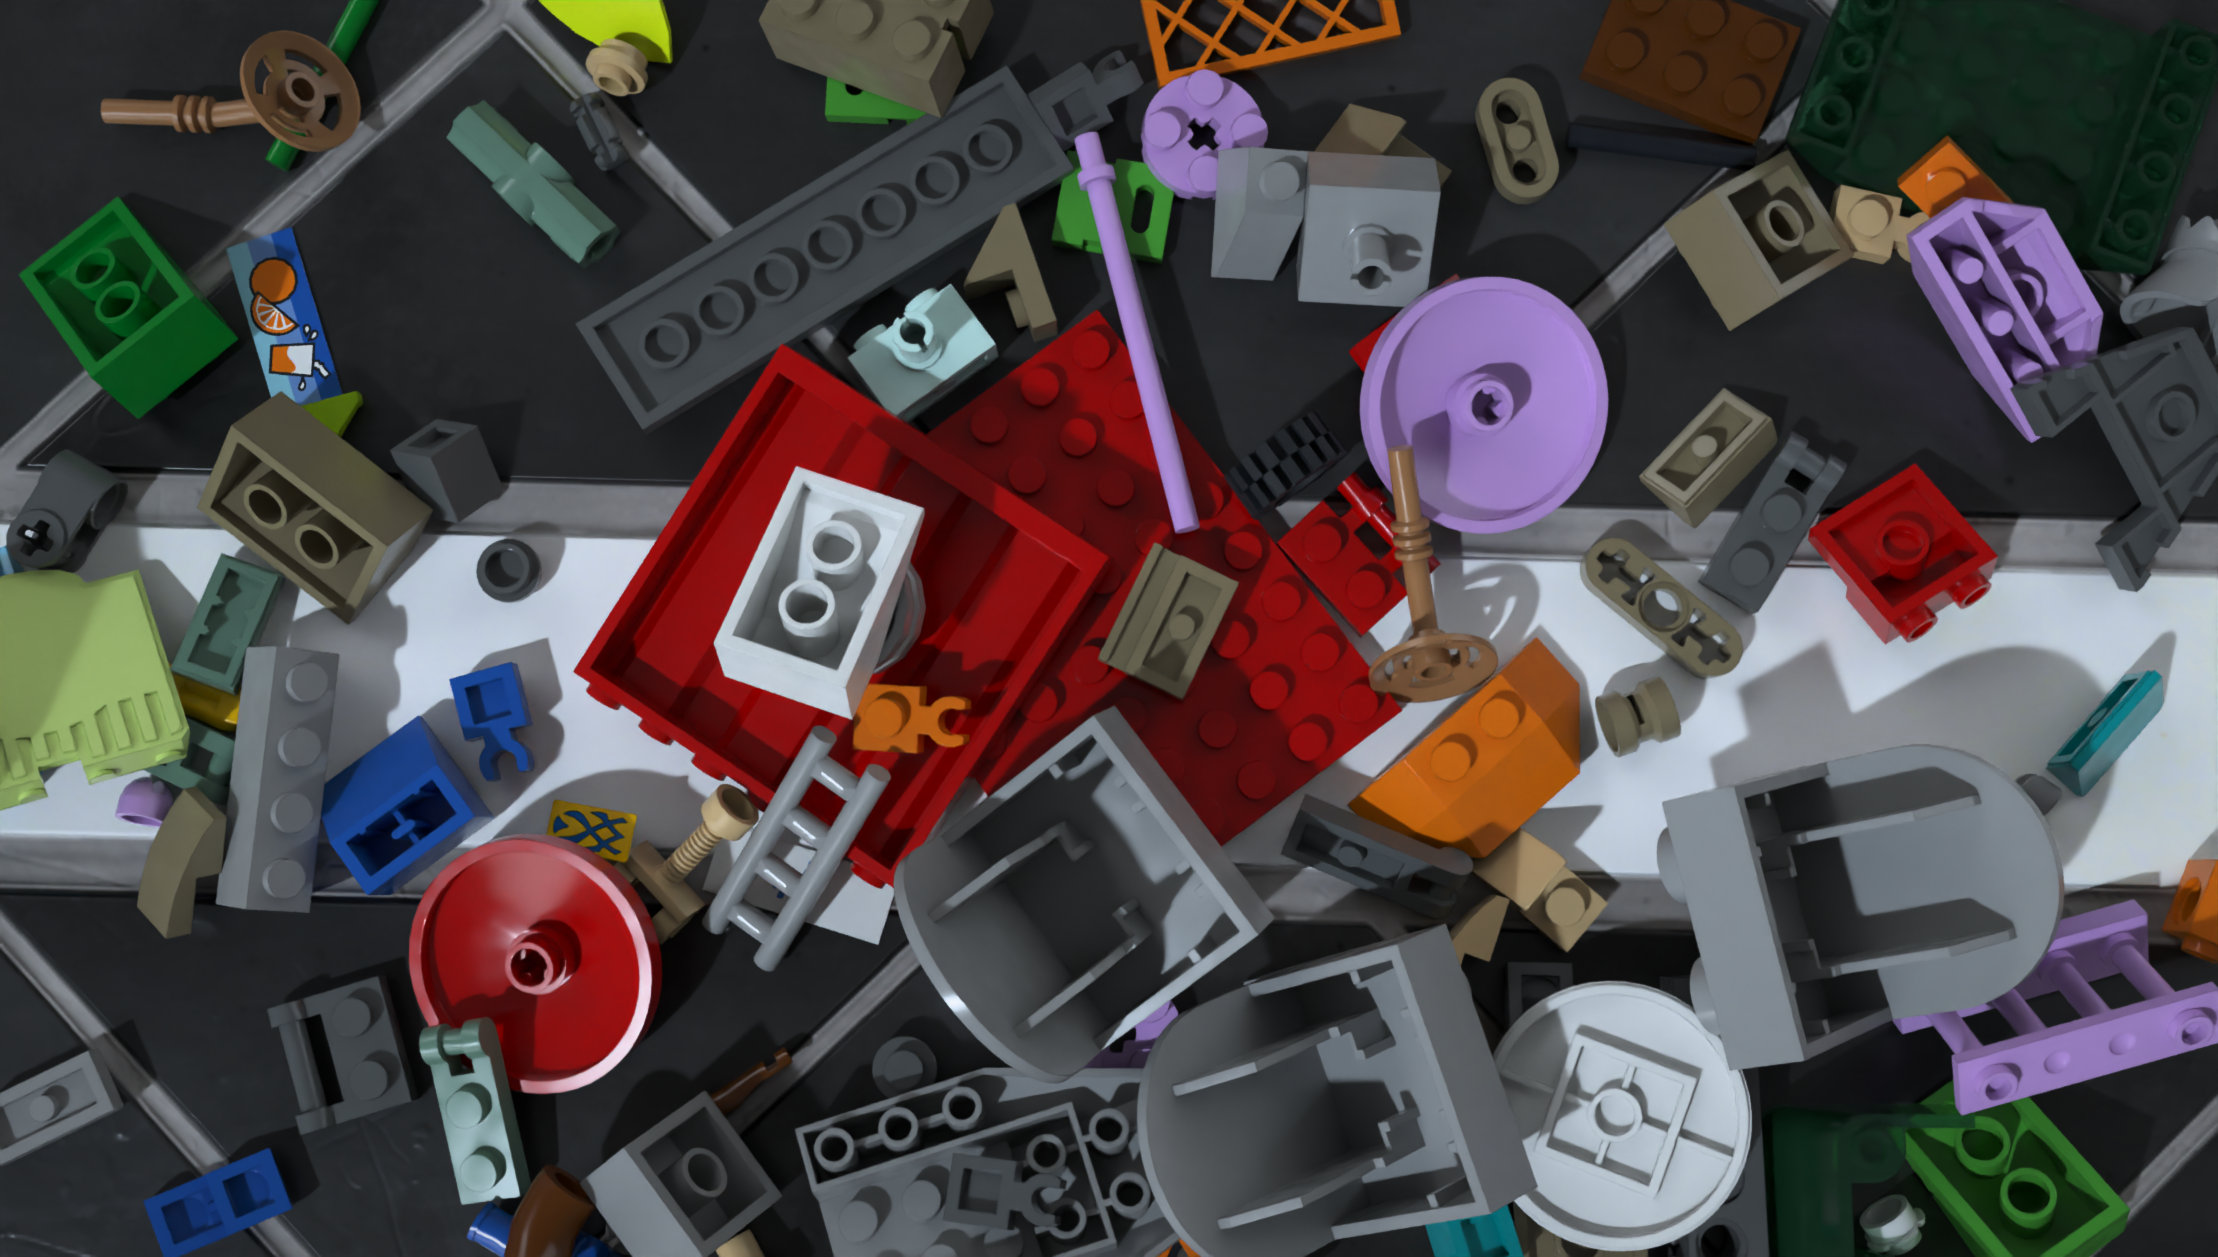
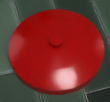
(543, 948)

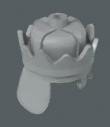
(2182, 289)

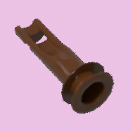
(736, 1091)

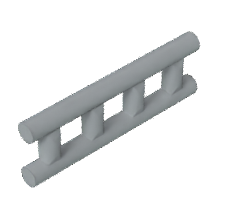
(832, 844)

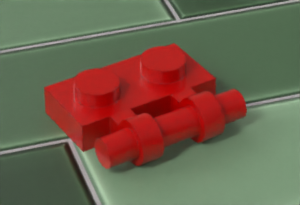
(1341, 564)

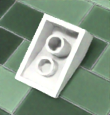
(820, 593)

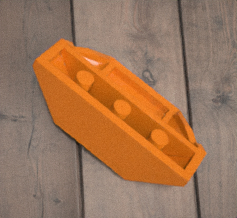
(1486, 760)

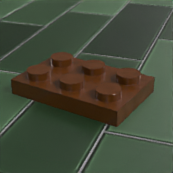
(1693, 61)

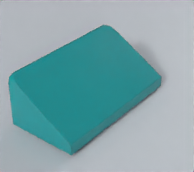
(2108, 731)

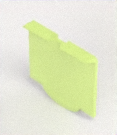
(82, 681)

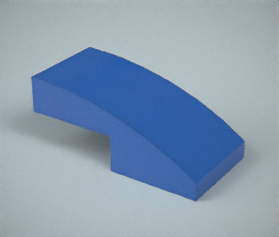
(218, 1204)

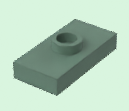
(226, 622)

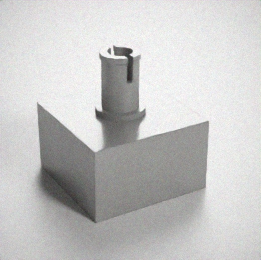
(1367, 229)
(681, 1186)

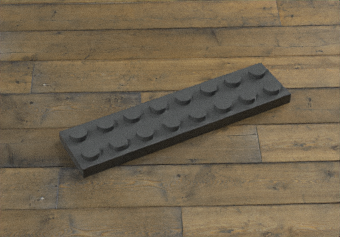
(824, 250)

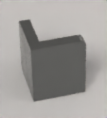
(448, 469)

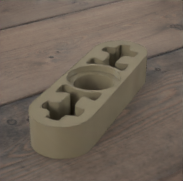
(1688, 649)

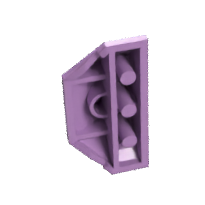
(2005, 294)

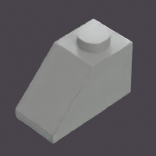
(1256, 210)

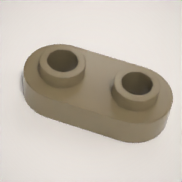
(1519, 143)

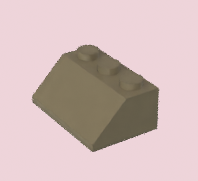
(312, 506)

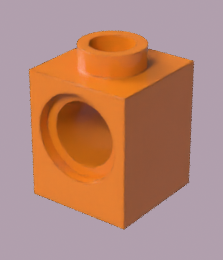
(2195, 910)

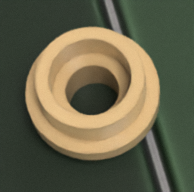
(618, 67)

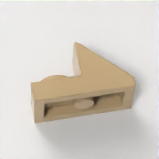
(1540, 888)

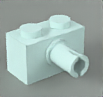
(923, 353)

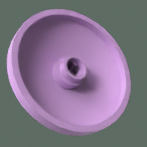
(1493, 397)

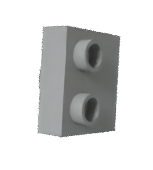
(1858, 896)
(1073, 902)
(1329, 1105)

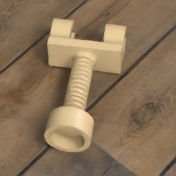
(726, 815)

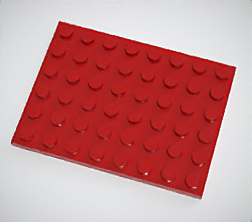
(1280, 677)

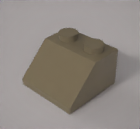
(1758, 239)

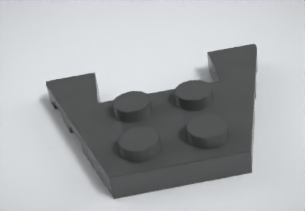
(2162, 423)

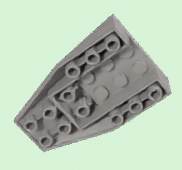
(889, 1167)

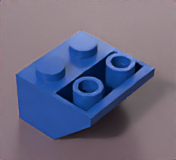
(400, 809)

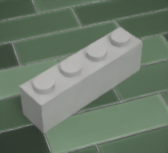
(277, 779)

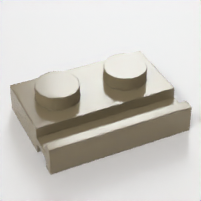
(1168, 621)

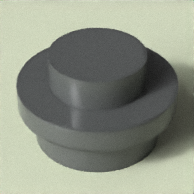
(509, 570)
(904, 1066)

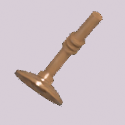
(283, 98)
(1428, 645)

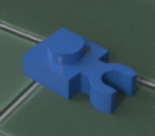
(491, 708)

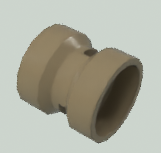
(1638, 716)

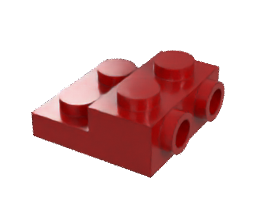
(1905, 555)

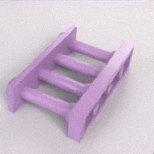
(2099, 1043)

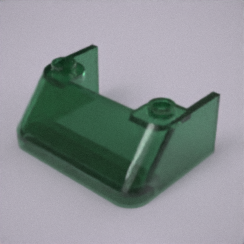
(1816, 1156)

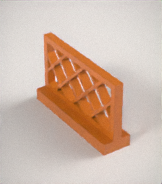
(1293, 51)

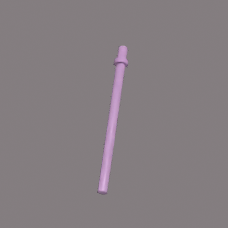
(1097, 181)

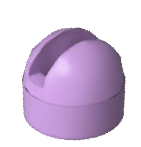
(144, 802)

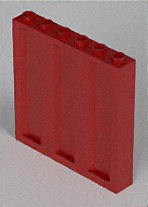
(994, 582)

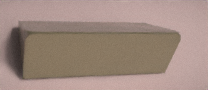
(1710, 457)

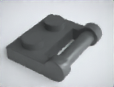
(364, 1050)

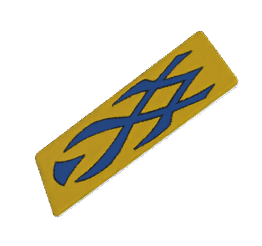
(598, 829)

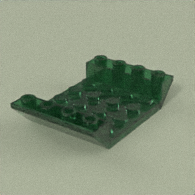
(2034, 93)

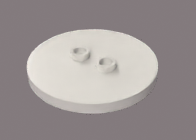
(1623, 1115)

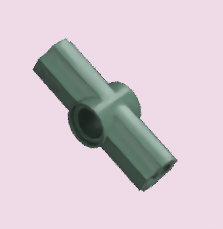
(533, 184)

